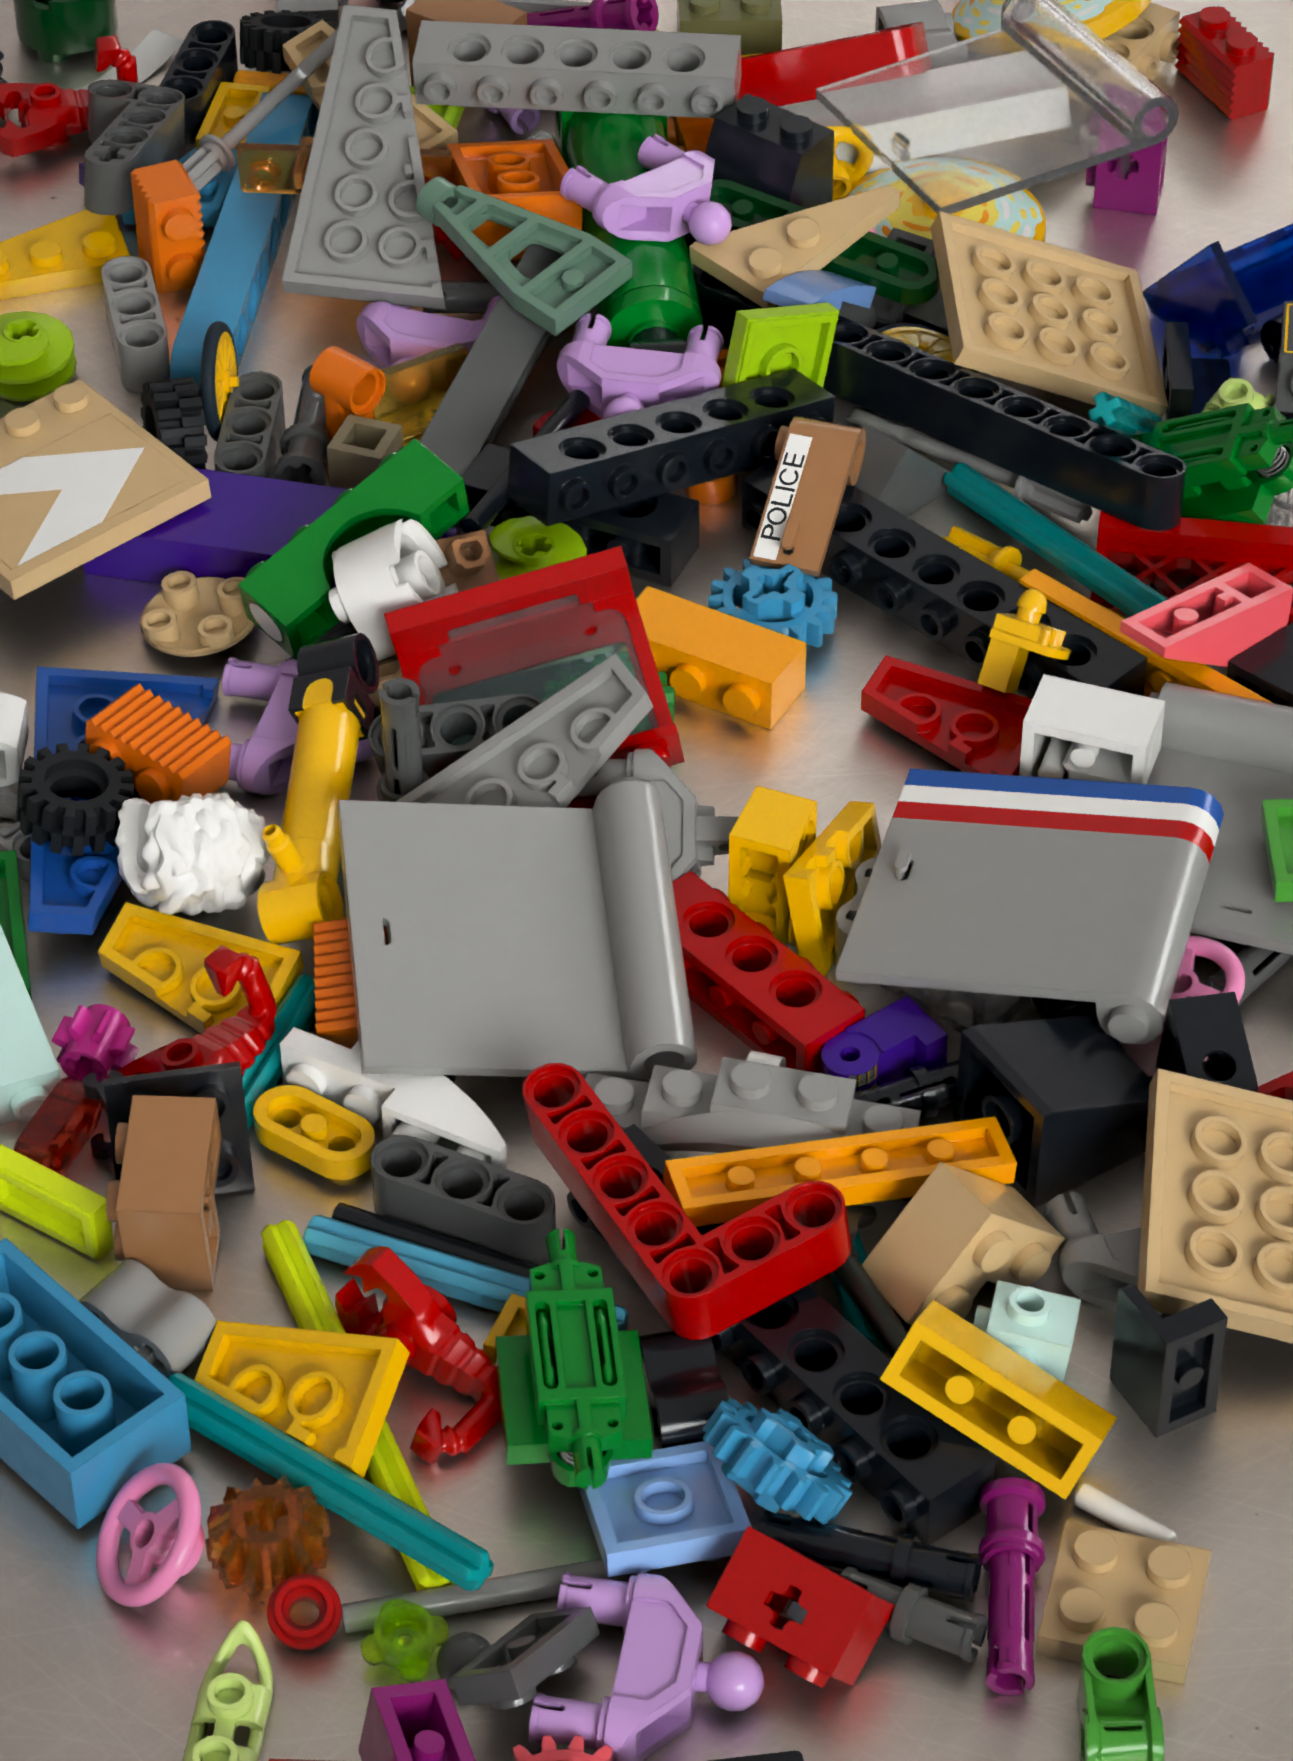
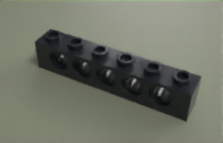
(660, 447)

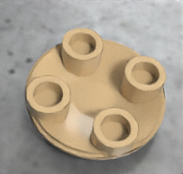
(195, 615)

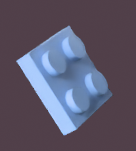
(665, 1511)

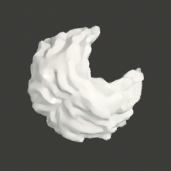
(191, 853)

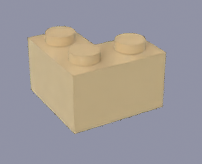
(955, 1240)

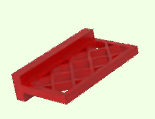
(1194, 548)

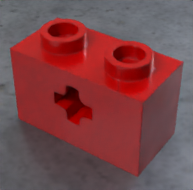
(840, 1618)

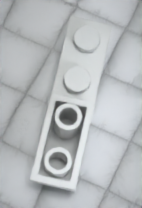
(397, 1103)

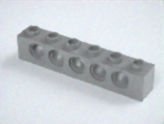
(576, 69)

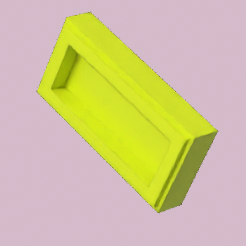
(54, 1204)

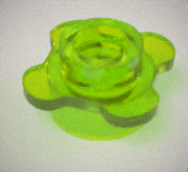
(399, 1619)

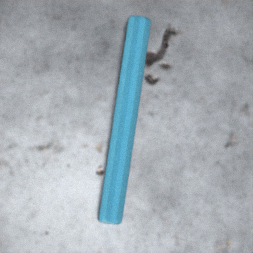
(445, 1272)

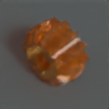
(267, 1535)

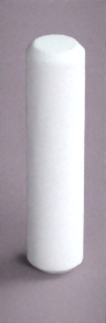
(1119, 1514)

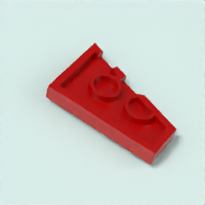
(949, 715)

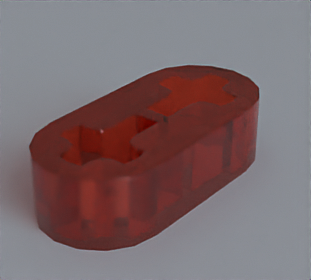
(60, 1126)

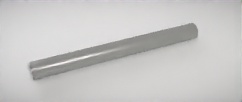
(493, 1593)

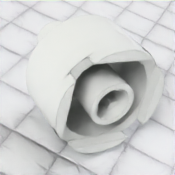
(384, 574)

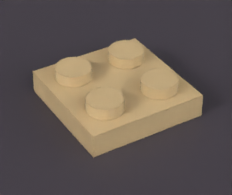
(1126, 1583)

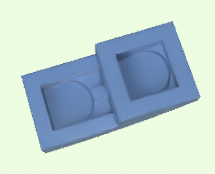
(819, 287)

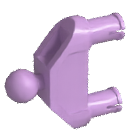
(658, 203)
(399, 334)
(633, 378)
(265, 759)
(655, 1673)

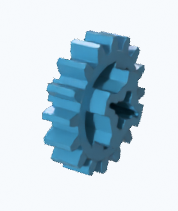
(778, 600)
(777, 1461)

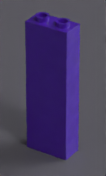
(225, 534)

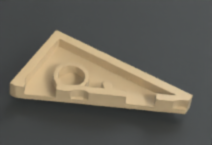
(793, 243)

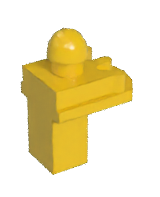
(1014, 638)

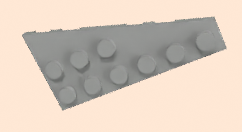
(363, 177)
(547, 751)

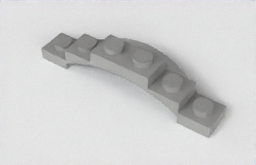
(744, 1107)

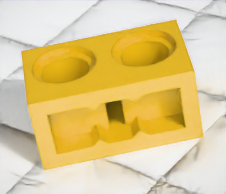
(762, 848)

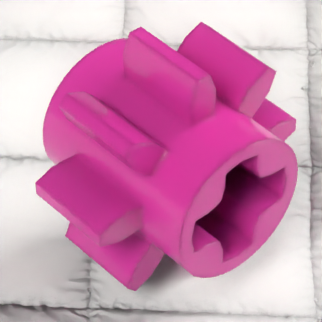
(94, 1042)

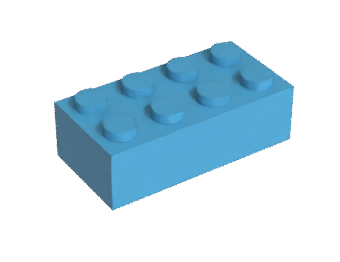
(76, 1397)

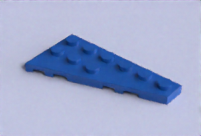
(69, 890)

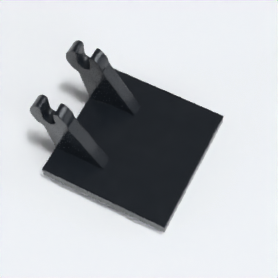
(209, 1081)

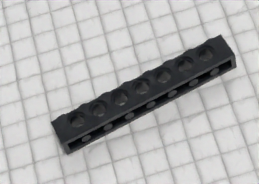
(947, 590)
(831, 1381)

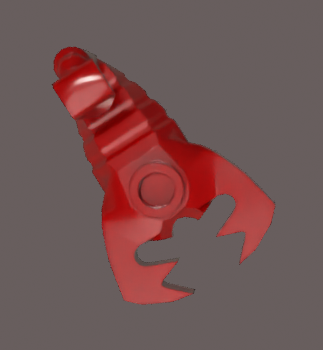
(53, 113)
(235, 1037)
(436, 1346)

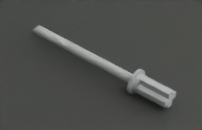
(216, 154)
(1024, 489)

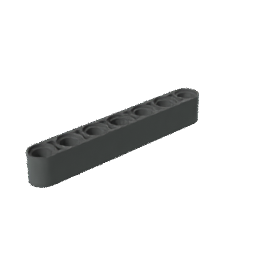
(489, 377)

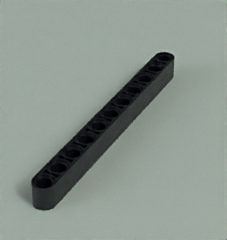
(986, 418)

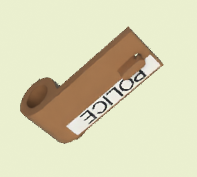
(807, 492)

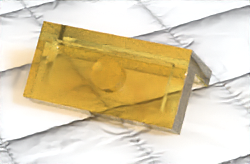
(417, 389)

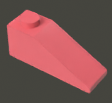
(1214, 618)

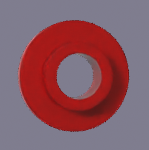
(298, 1589)

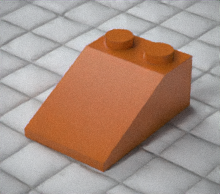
(518, 173)

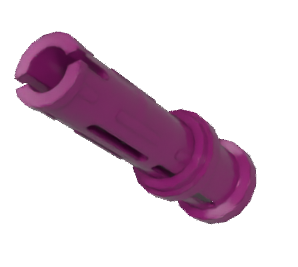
(602, 14)
(1011, 1557)

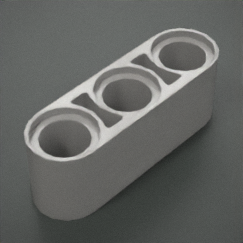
(135, 322)

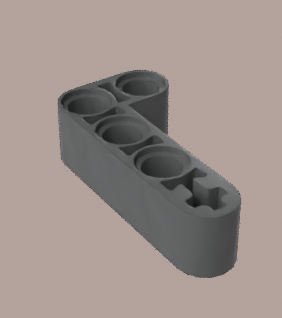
(129, 130)

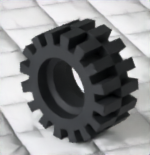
(266, 33)
(175, 417)
(72, 774)

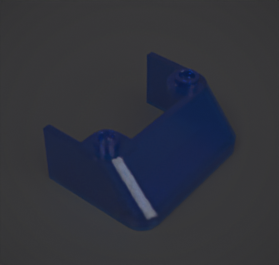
(1227, 292)

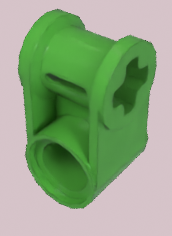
(1118, 1715)

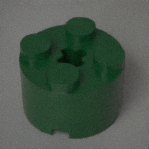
(64, 26)

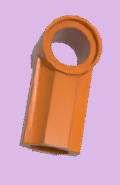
(346, 385)

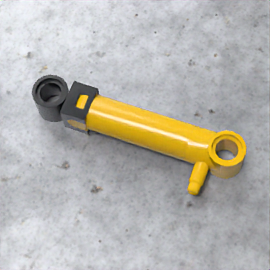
(332, 717)

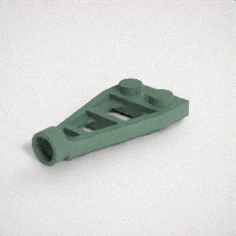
(558, 293)

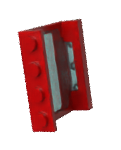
(535, 640)

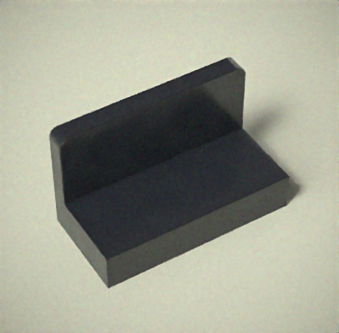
(1188, 380)
(1168, 1364)

